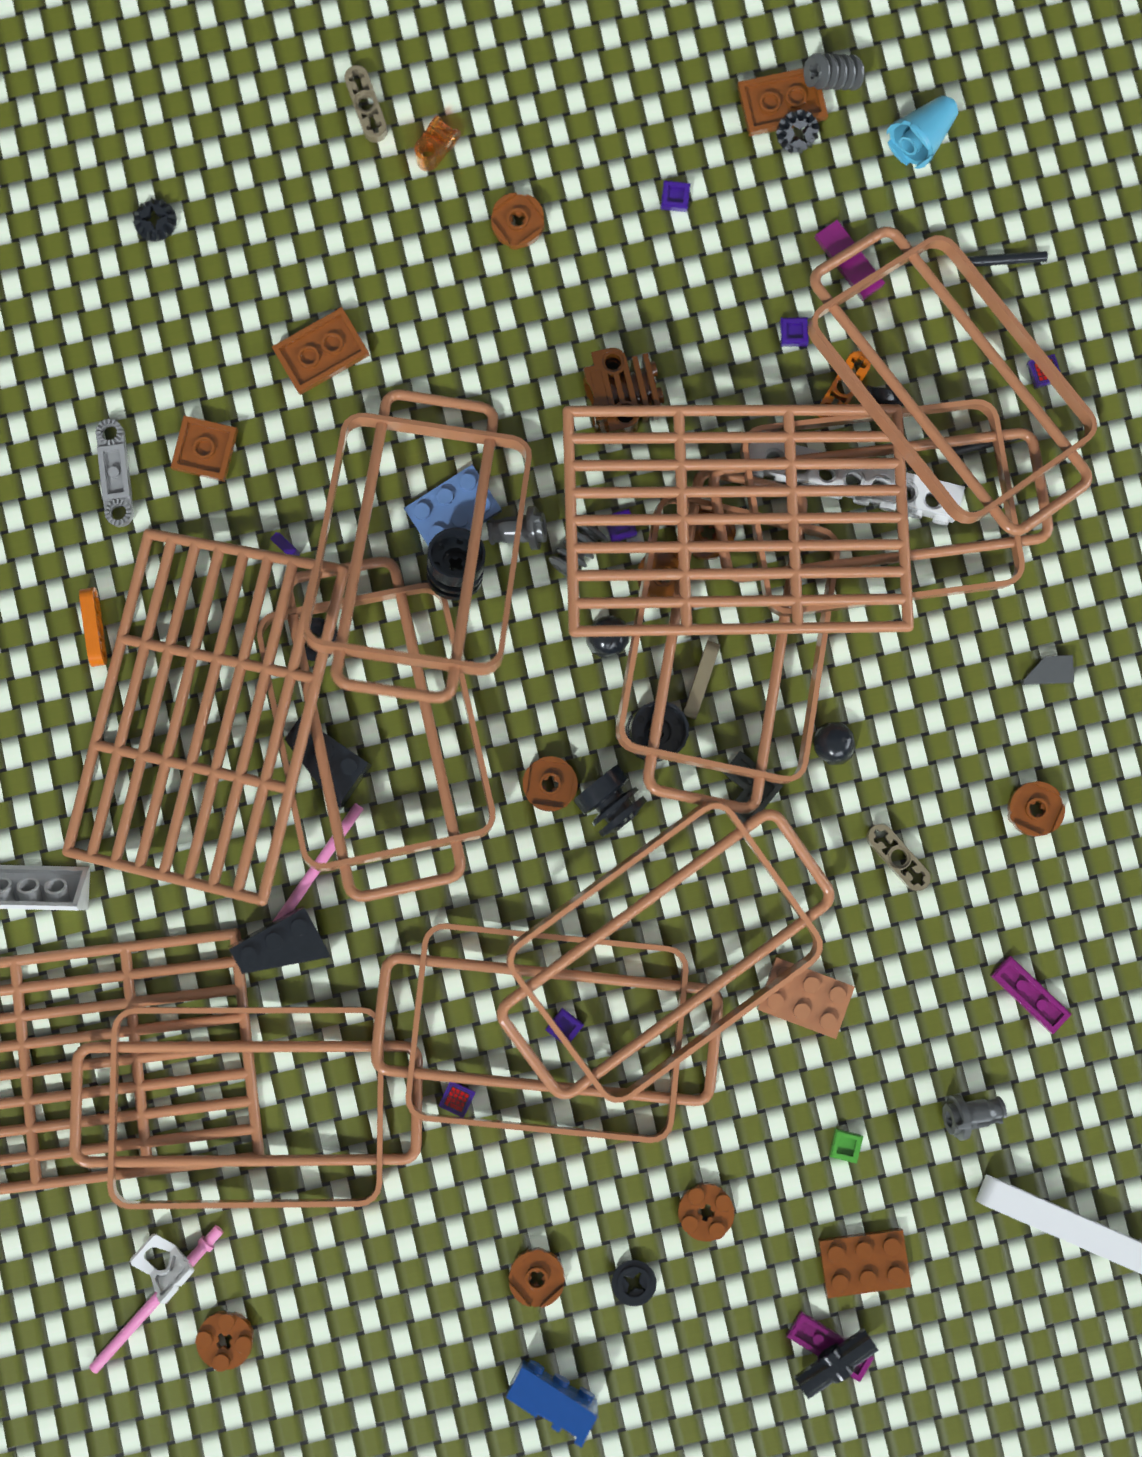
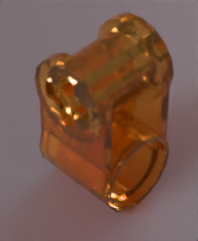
(439, 140)

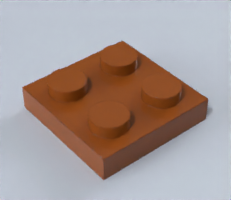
(204, 448)

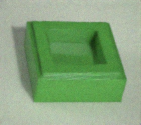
(845, 1145)

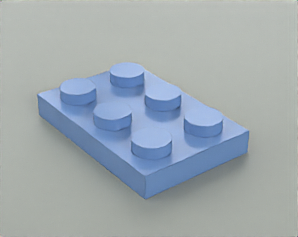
(450, 505)

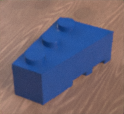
(553, 1400)

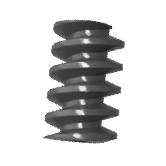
(834, 71)
(586, 534)

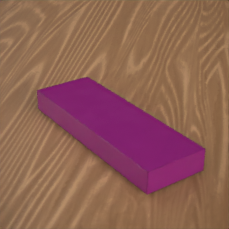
(834, 240)
(1030, 995)
(817, 1337)

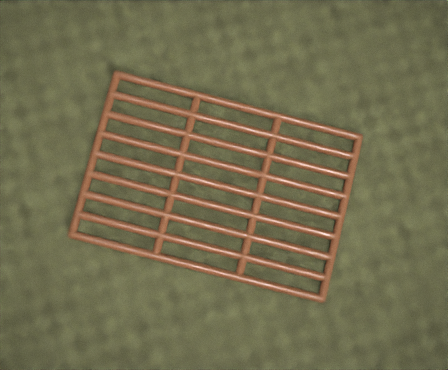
(683, 520)
(191, 764)
(133, 1031)

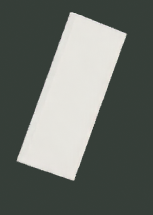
(44, 887)

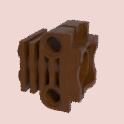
(620, 387)

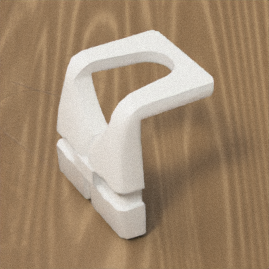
(164, 1281)

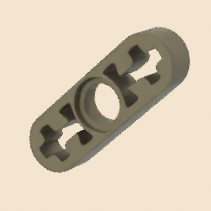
(374, 112)
(701, 679)
(906, 877)

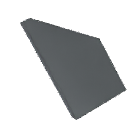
(1051, 671)

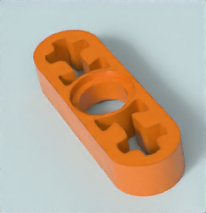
(861, 373)
(93, 626)

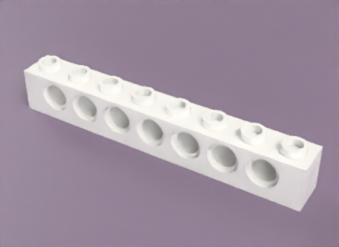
(916, 506)

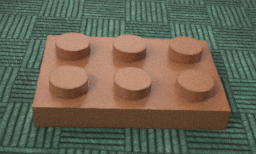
(808, 1000)

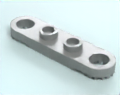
(114, 473)

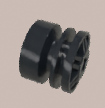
(447, 563)
(674, 729)
(610, 801)

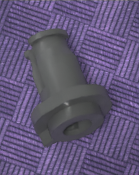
(533, 529)
(963, 1116)

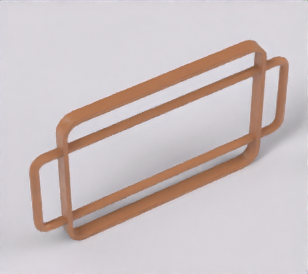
(1014, 327)
(996, 436)
(455, 665)
(653, 752)
(455, 839)
(804, 920)
(671, 1098)
(113, 1161)

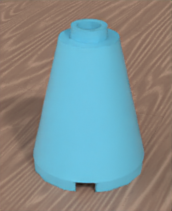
(921, 132)

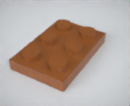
(773, 96)
(320, 351)
(864, 1263)

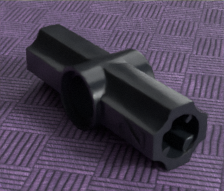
(835, 1363)

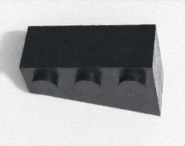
(345, 766)
(280, 944)

